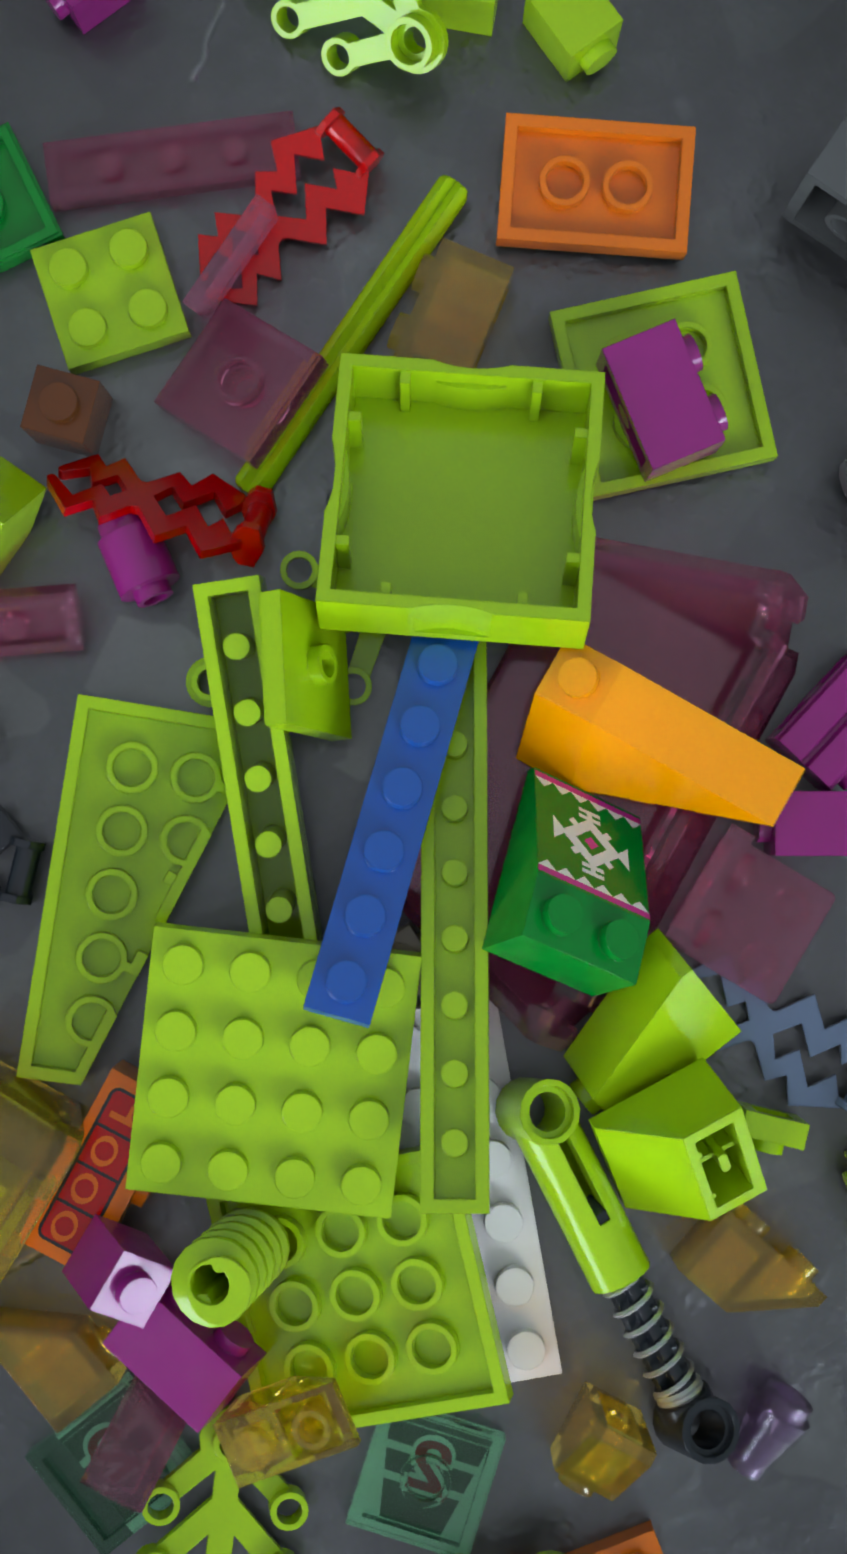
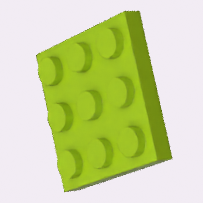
(716, 319)

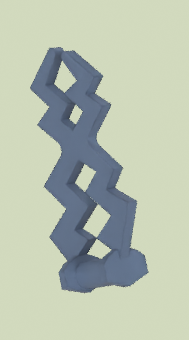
(765, 1022)

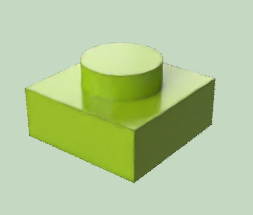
(774, 1128)

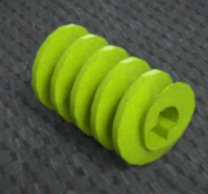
(229, 1266)

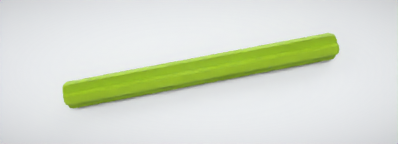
(364, 321)

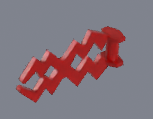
(347, 198)
(142, 499)

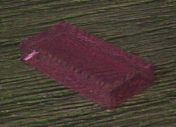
(232, 257)
(134, 1448)

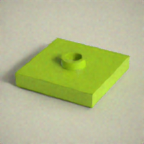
(302, 669)

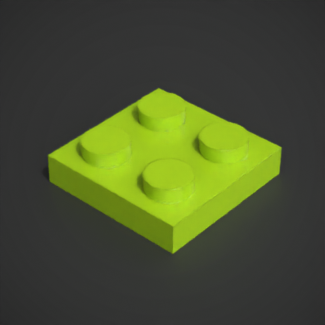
(110, 293)

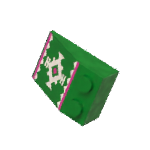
(572, 889)

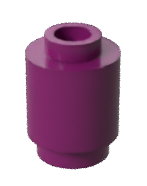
(136, 564)

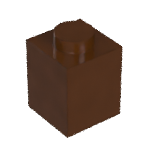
(66, 411)

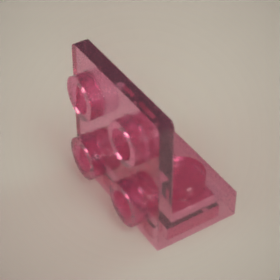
(749, 916)

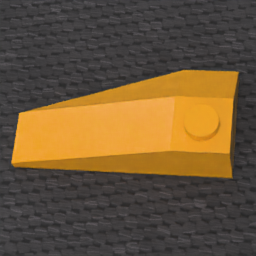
(644, 744)

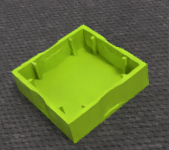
(461, 502)

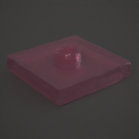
(241, 383)

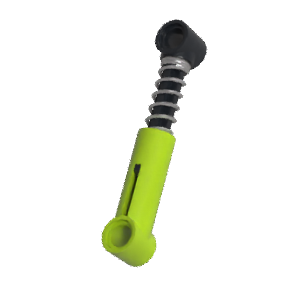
(614, 1263)

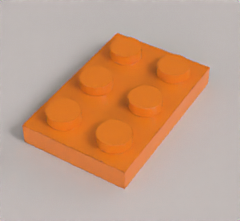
(595, 186)

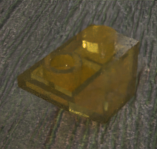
(743, 1268)
(285, 1427)

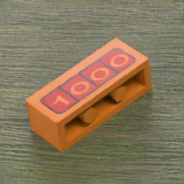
(98, 1172)

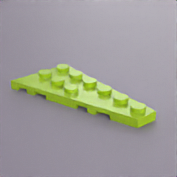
(127, 836)

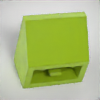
(680, 1147)

